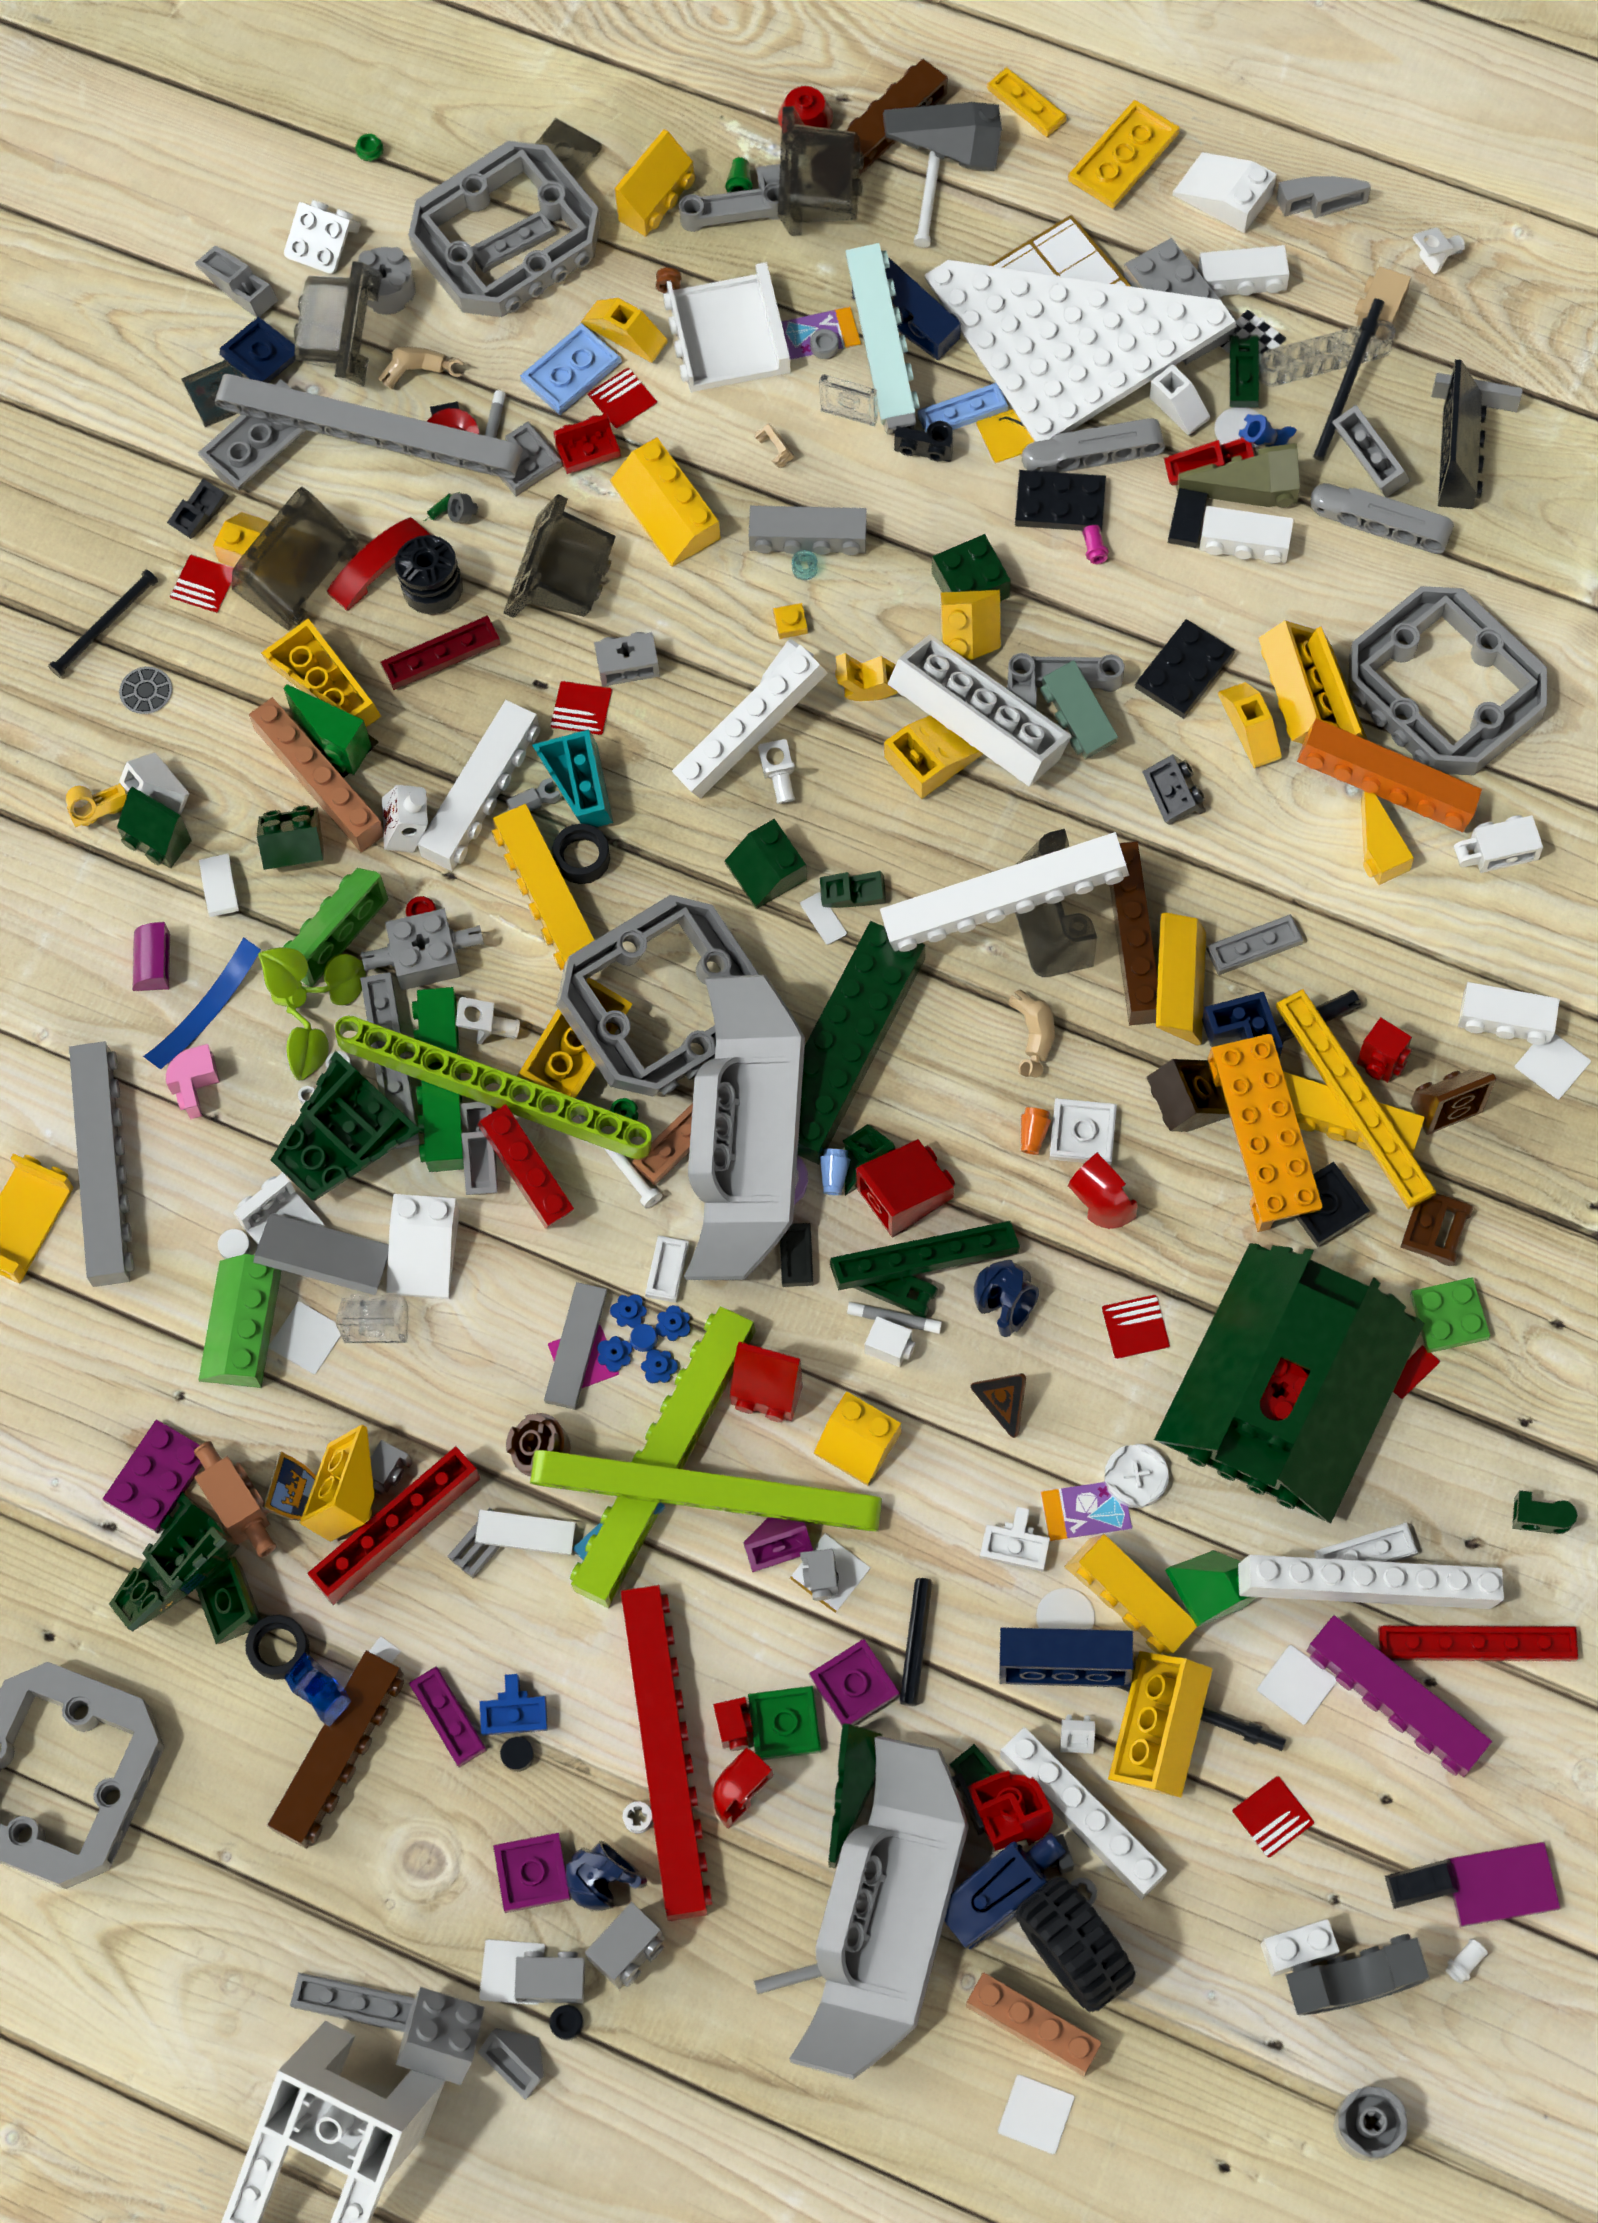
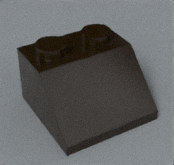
(1187, 1095)

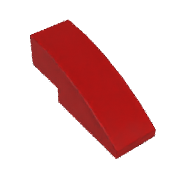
(1207, 454)

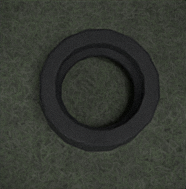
(575, 833)
(260, 1629)

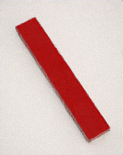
(1478, 1643)

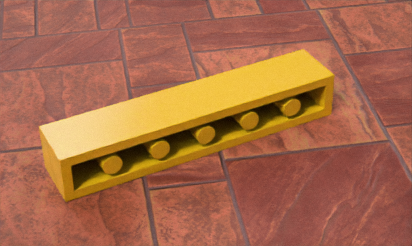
(542, 882)
(1320, 1111)

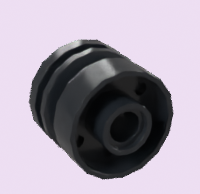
(429, 574)

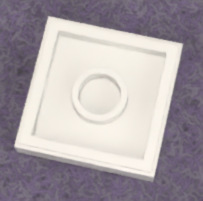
(1082, 1130)

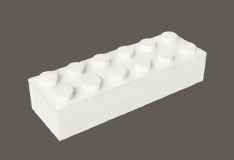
(979, 710)

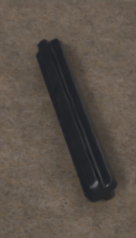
(915, 1642)

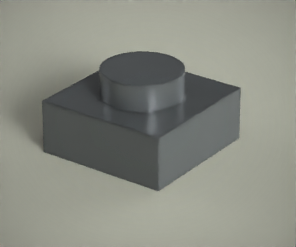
(1065, 1862)

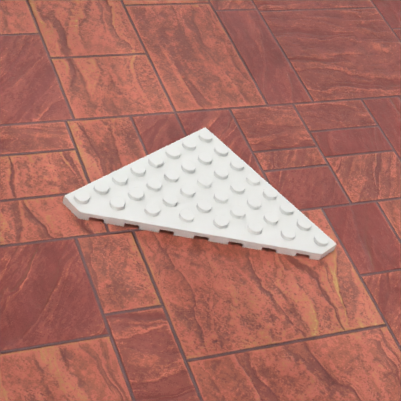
(1071, 343)

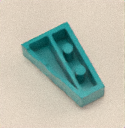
(579, 775)

